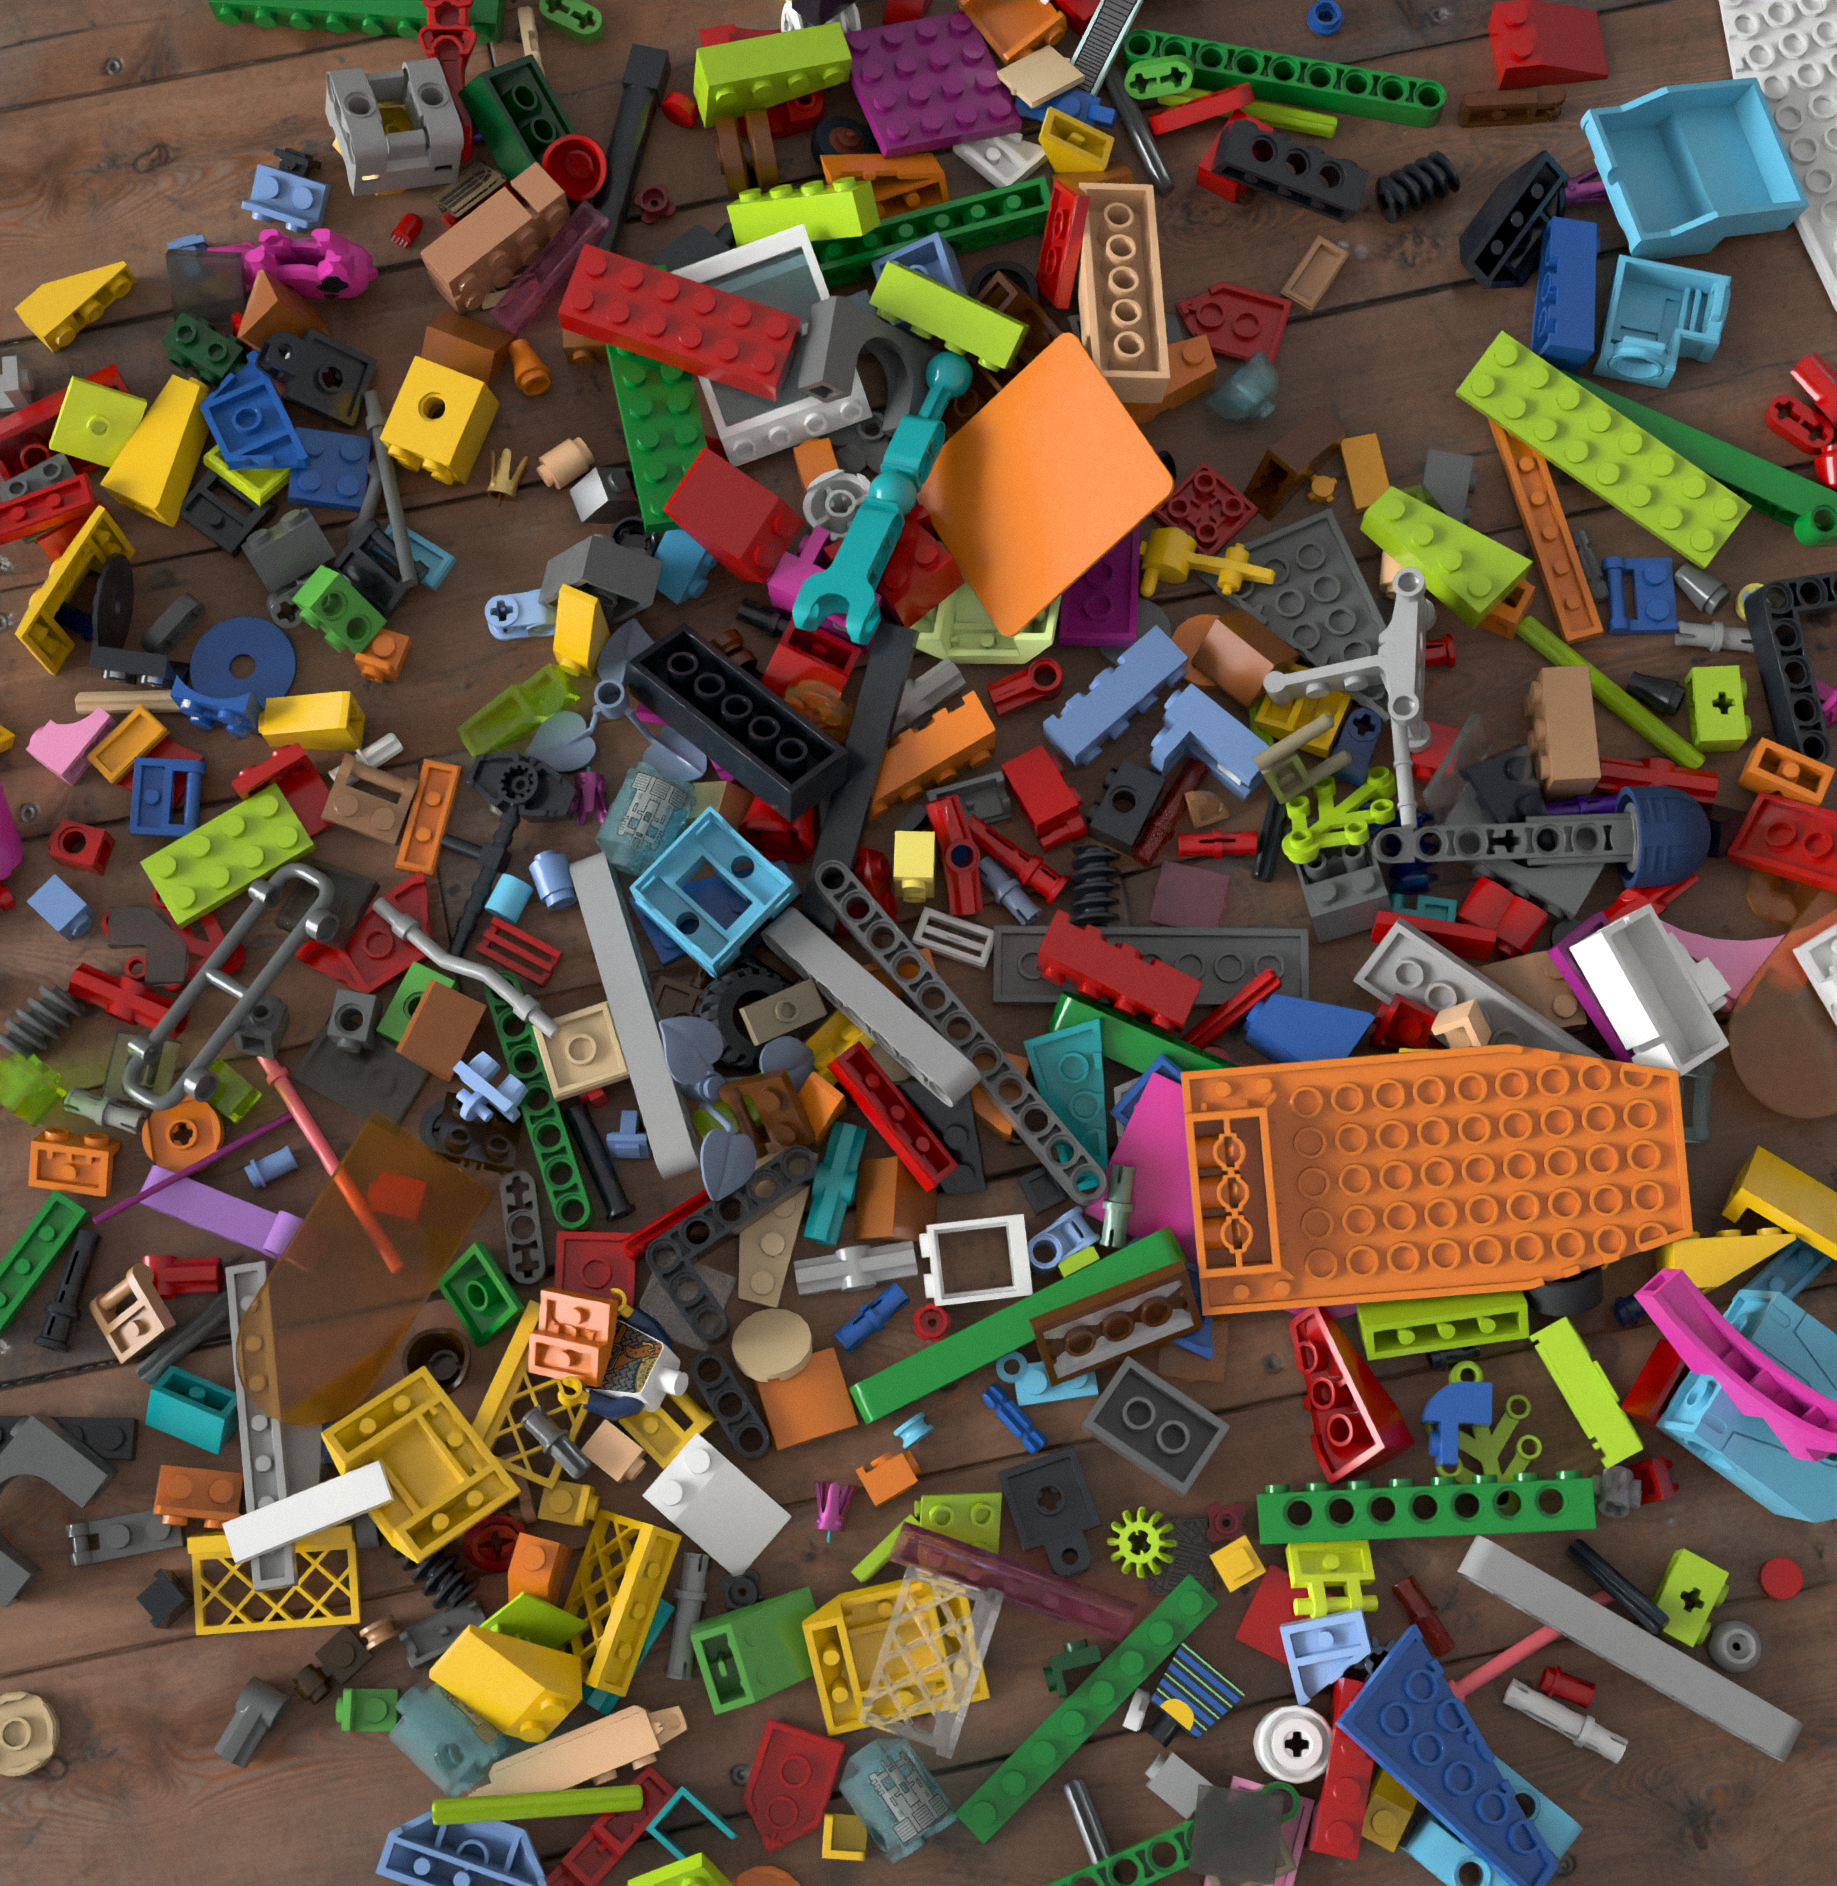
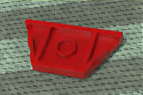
(374, 952)

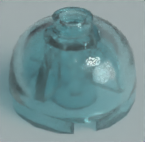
(1247, 391)

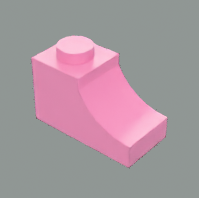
(65, 746)

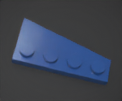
(715, 899)

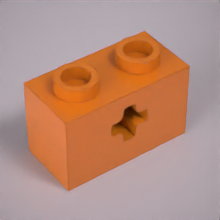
(1785, 773)

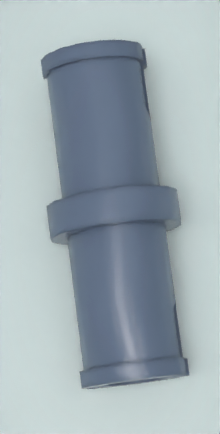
(1008, 892)

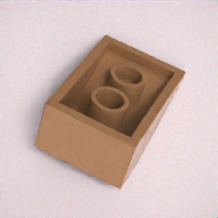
(1540, 986)

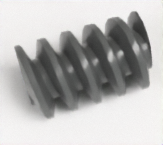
(40, 1021)

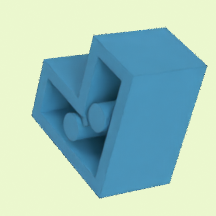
(683, 566)

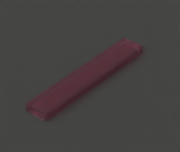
(1022, 1583)

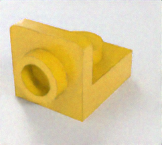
(569, 1504)

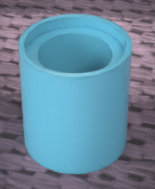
(509, 898)

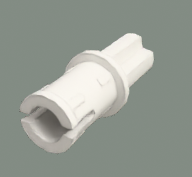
(374, 755)

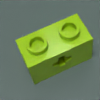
(1707, 726)
(1685, 1575)

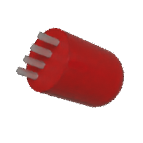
(407, 230)

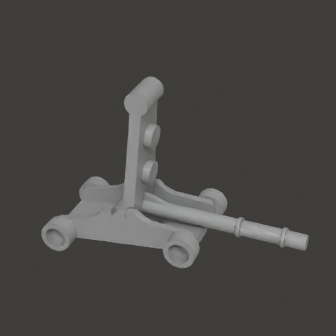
(1397, 666)

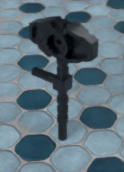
(517, 789)

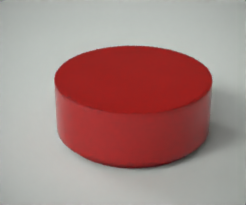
(680, 110)
(1780, 1578)

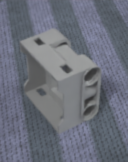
(404, 157)

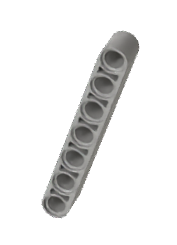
(871, 1007)

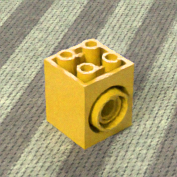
(439, 421)

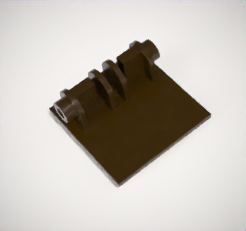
(478, 1141)

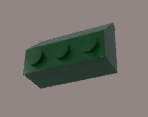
(516, 114)

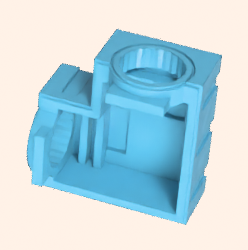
(1656, 317)

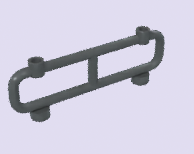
(197, 1079)

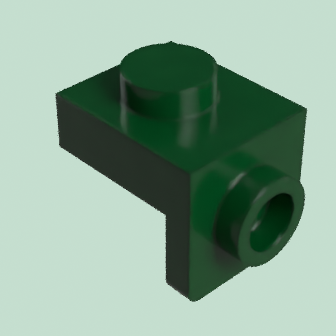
(1076, 1655)

